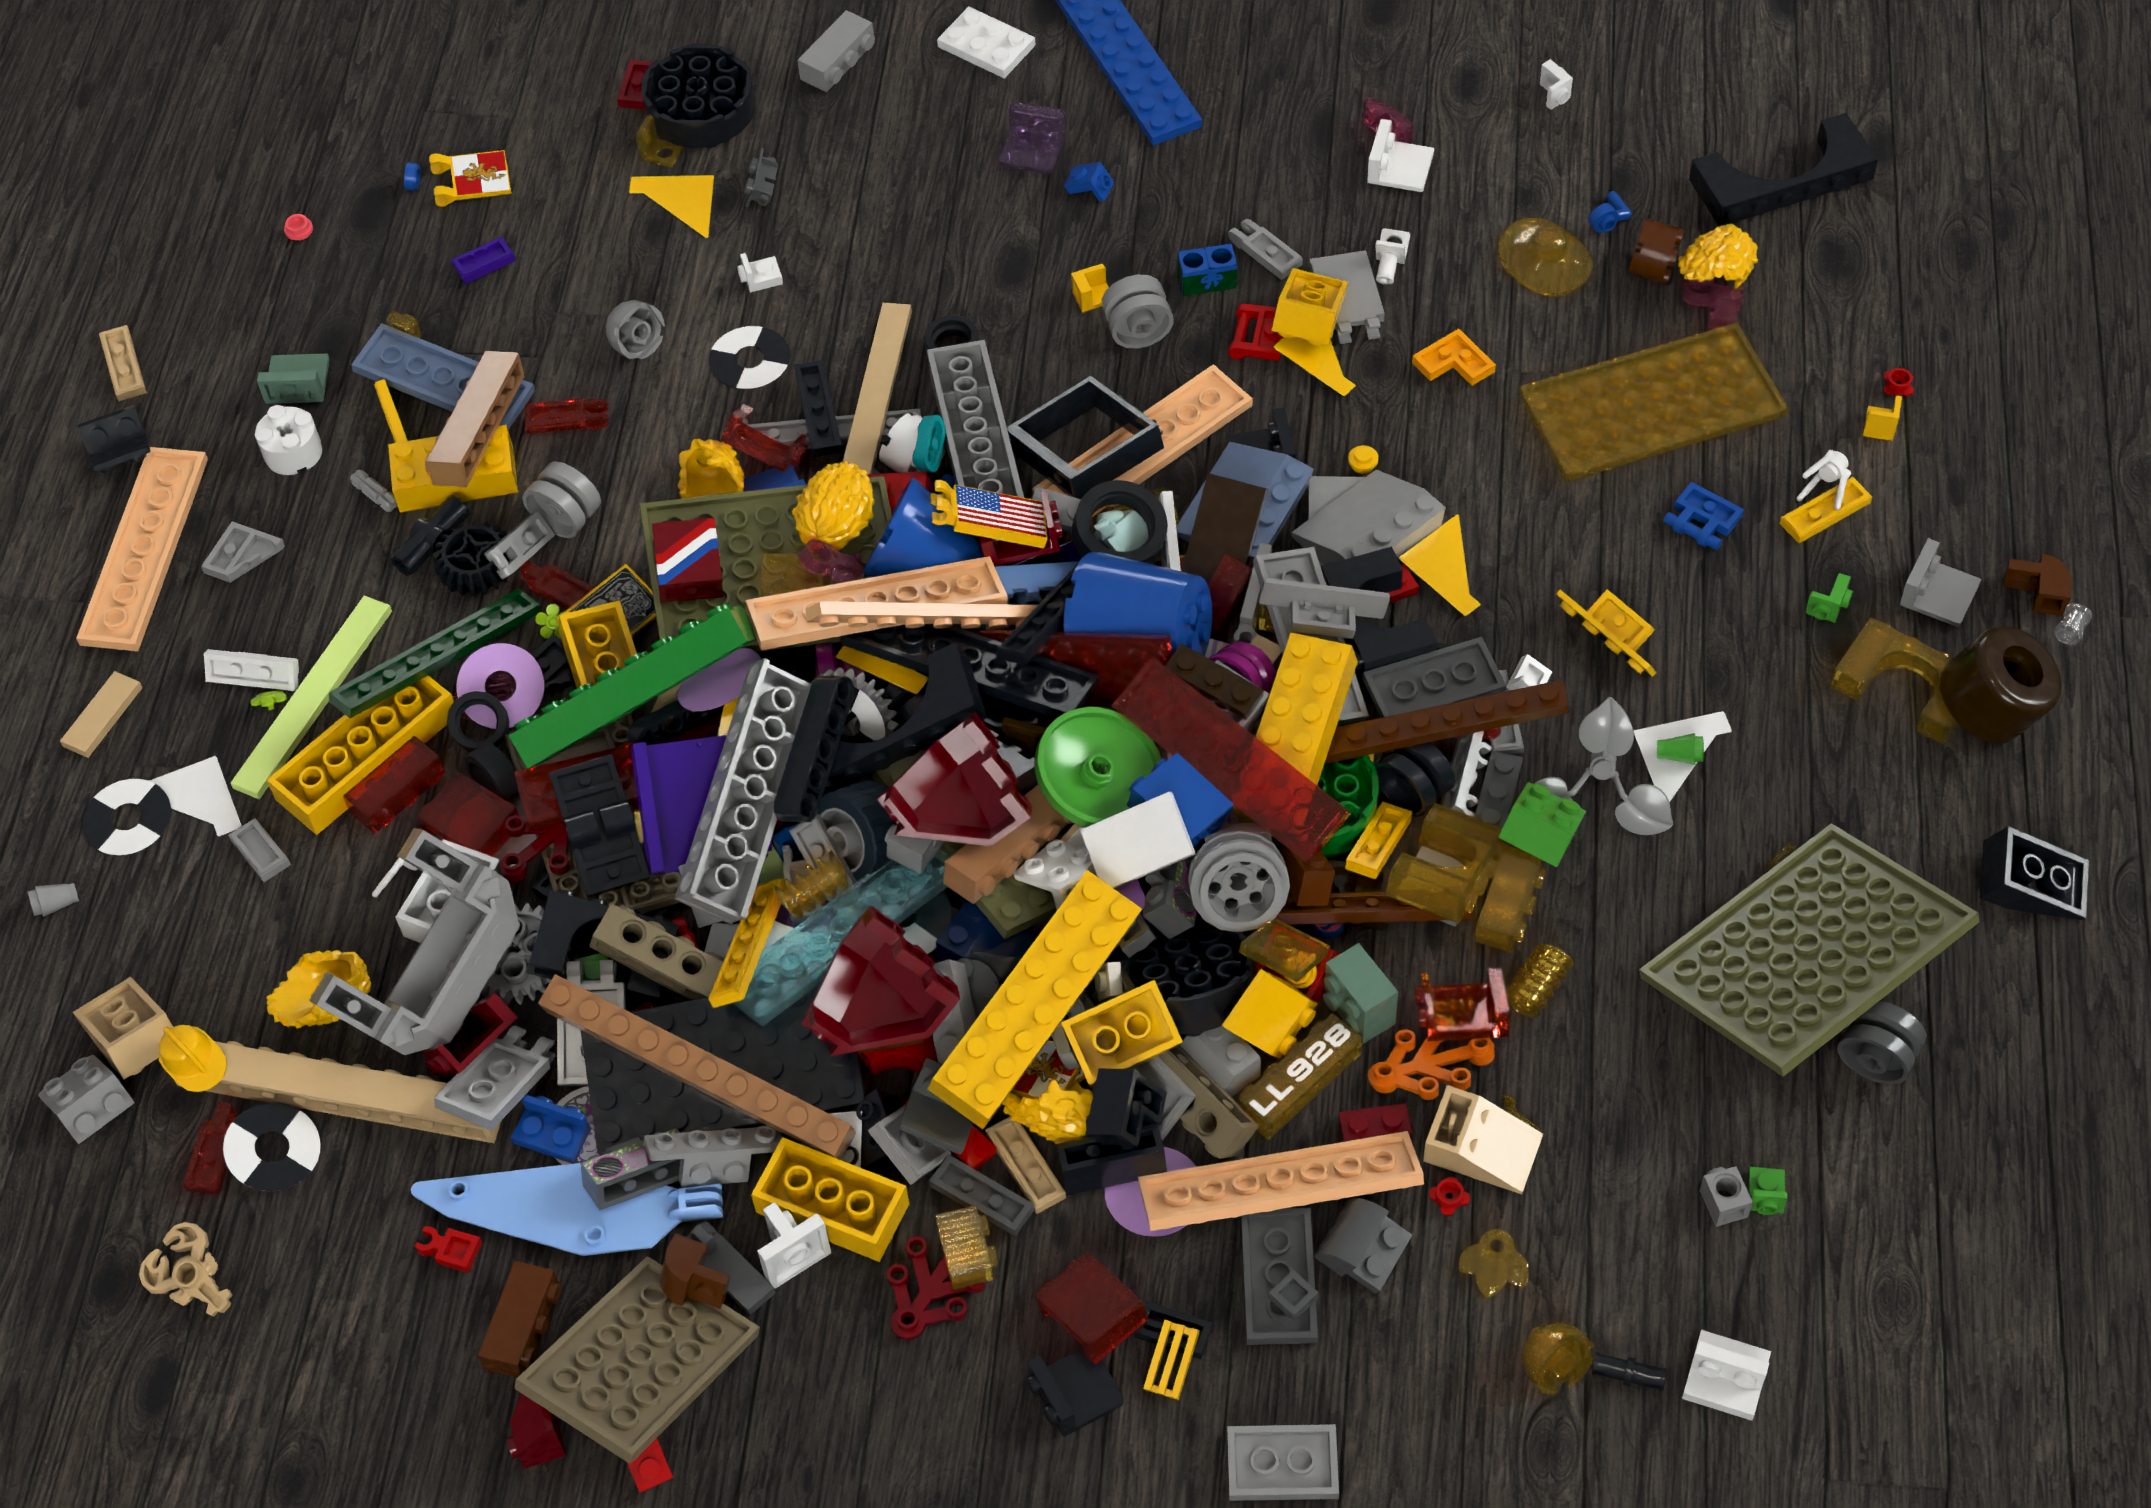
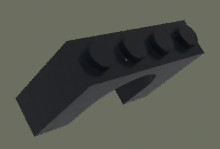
(1374, 645)
(570, 916)

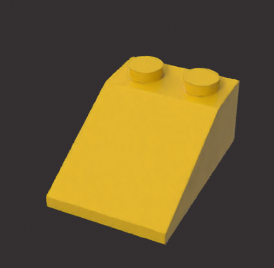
(1309, 307)
(1270, 1014)
(1122, 1031)

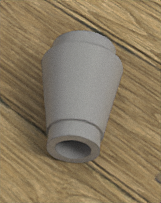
(52, 898)

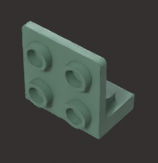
(294, 379)

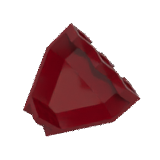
(958, 790)
(878, 990)

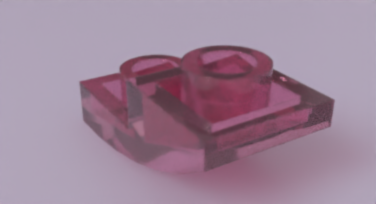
(1376, 110)

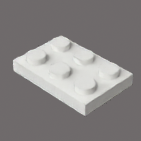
(986, 42)

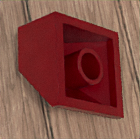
(534, 1433)

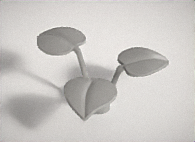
(1608, 735)

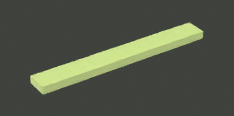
(311, 697)

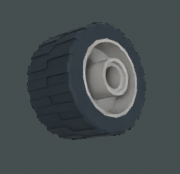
(858, 825)

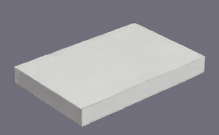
(1138, 841)

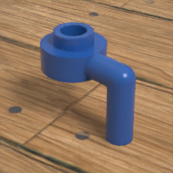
(1606, 215)

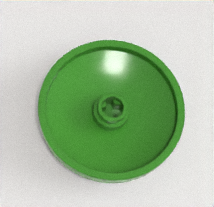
(1091, 762)

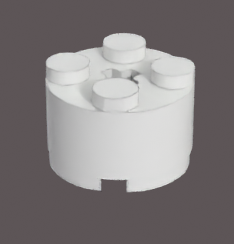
(288, 439)
(902, 444)

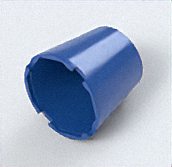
(1140, 599)

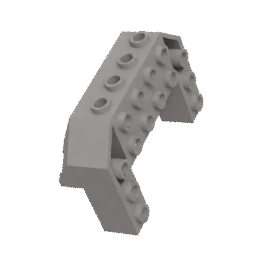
(449, 963)

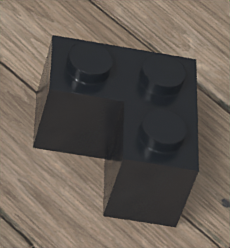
(1121, 1105)

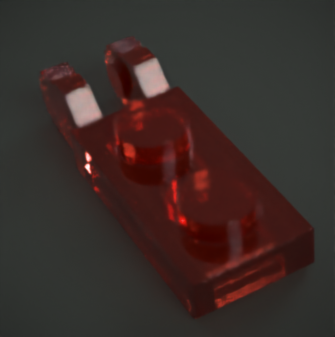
(566, 415)

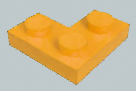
(1454, 352)

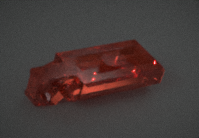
(554, 584)
(1226, 587)
(207, 1161)

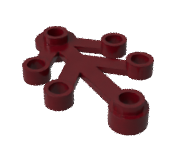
(550, 834)
(930, 1289)

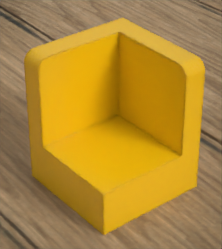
(1089, 287)
(1882, 422)

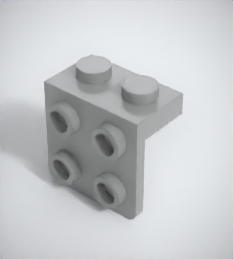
(85, 1097)

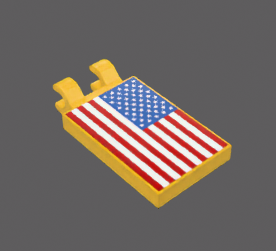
(990, 514)

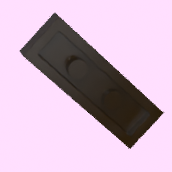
(1215, 681)

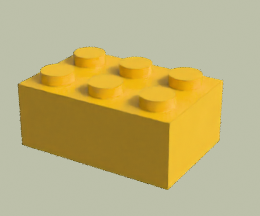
(595, 641)

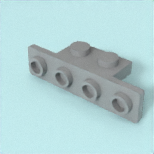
(1323, 607)
(714, 1154)

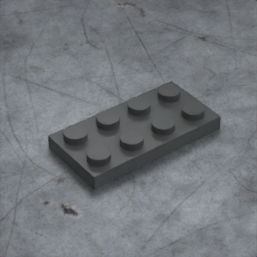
(1434, 679)
(1271, 1249)

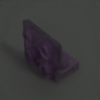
(1034, 138)

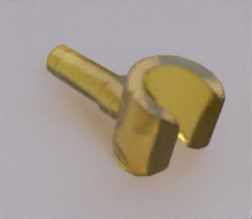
(1510, 1103)

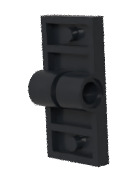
(599, 825)

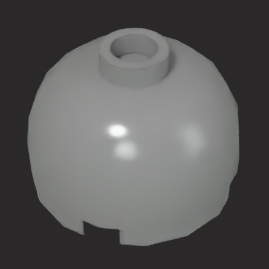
(634, 329)

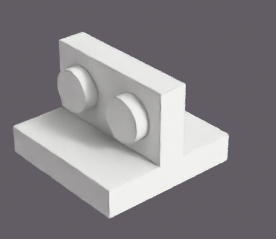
(792, 1245)
(1726, 1375)

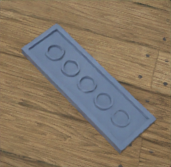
(425, 370)

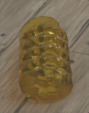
(814, 886)
(1538, 979)

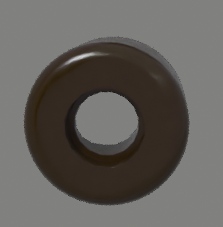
(2000, 684)

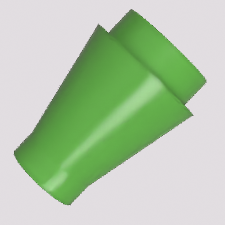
(1682, 749)

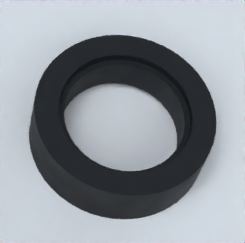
(1129, 495)

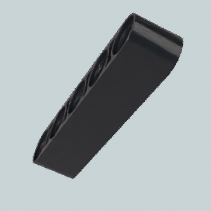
(814, 749)

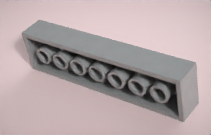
(973, 418)

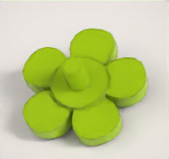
(549, 621)
(267, 699)

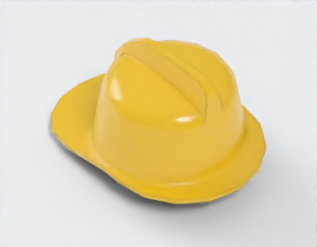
(192, 1058)

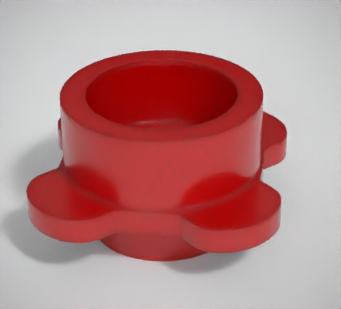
(1898, 382)
(1449, 1186)

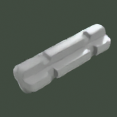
(373, 490)

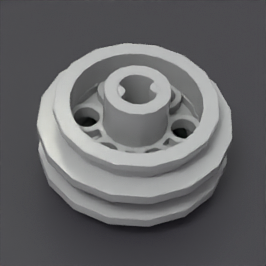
(1242, 854)

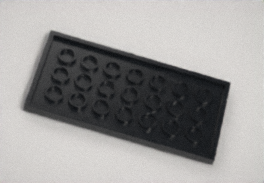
(639, 1100)

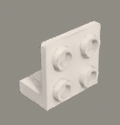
(1398, 163)
(1056, 869)

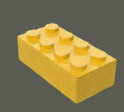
(414, 486)
(855, 1204)

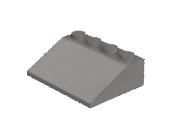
(1371, 517)

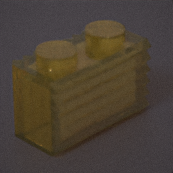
(965, 1246)

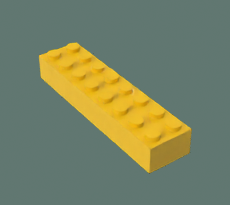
(1034, 999)

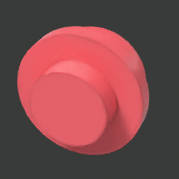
(298, 227)

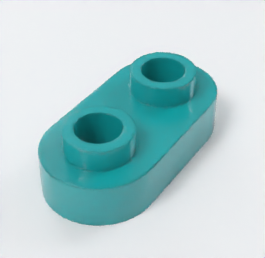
(929, 444)

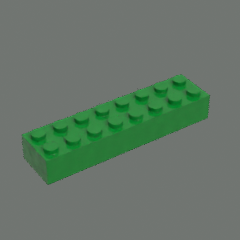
(629, 688)

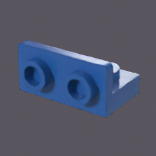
(551, 1129)

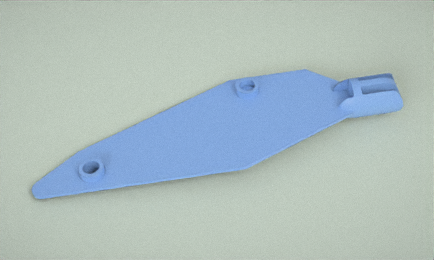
(557, 1211)

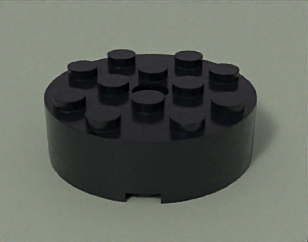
(699, 95)
(1195, 973)

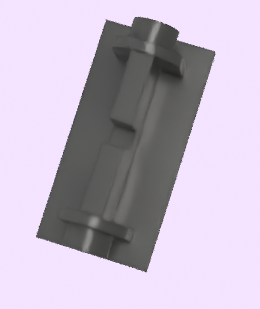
(755, 187)

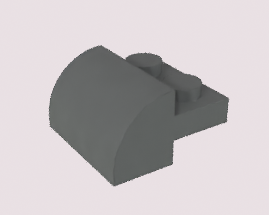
(1363, 1243)

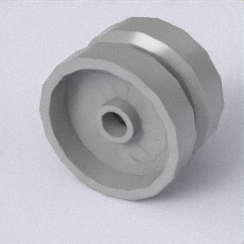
(1137, 311)
(562, 498)

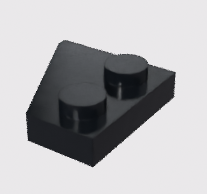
(553, 664)

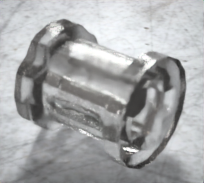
(2074, 621)

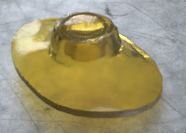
(1544, 257)

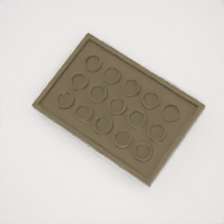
(635, 1362)

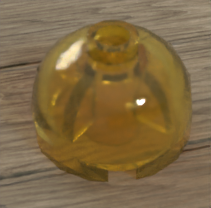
(1556, 1355)

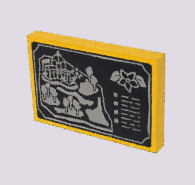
(633, 594)

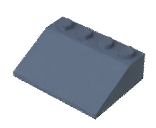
(1278, 472)

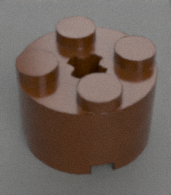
(1656, 251)

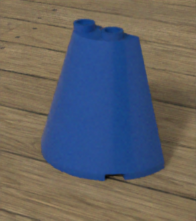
(915, 541)

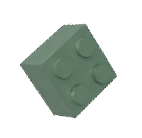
(1360, 993)

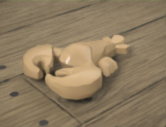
(189, 1272)

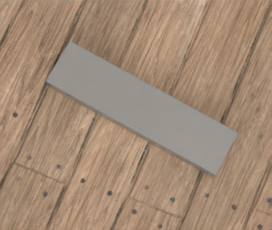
(741, 798)

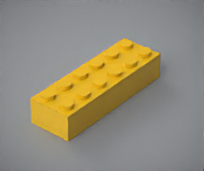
(1306, 703)
(350, 749)

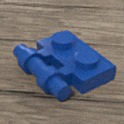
(1707, 509)

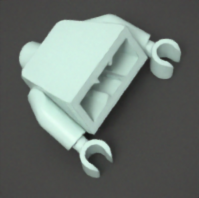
(1121, 530)

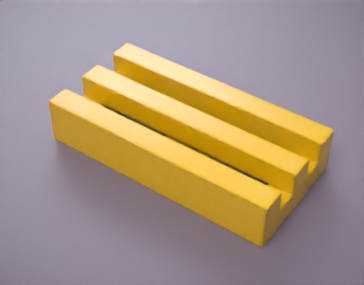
(1158, 1354)

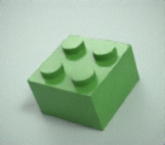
(1542, 823)

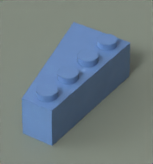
(1032, 582)

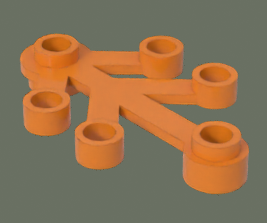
(1391, 1074)

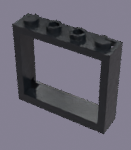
(1064, 408)

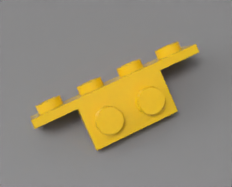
(1617, 623)

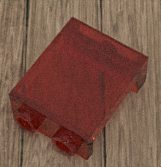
(760, 445)
(468, 815)
(1464, 1009)
(1092, 1306)

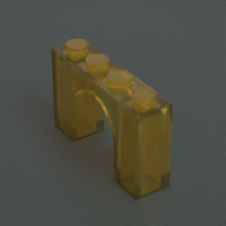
(1884, 648)
(1443, 889)

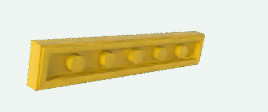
(747, 945)

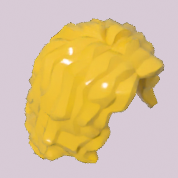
(1719, 253)
(709, 470)
(834, 505)
(291, 999)
(1055, 1115)

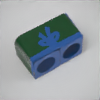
(1194, 271)

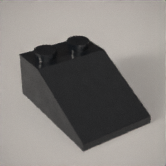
(2033, 876)

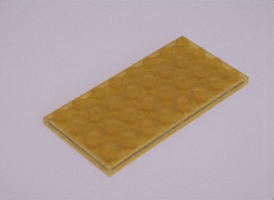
(1652, 401)

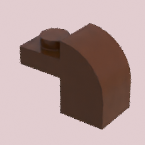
(2047, 579)
(686, 1275)

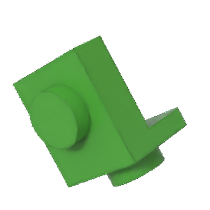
(1828, 607)

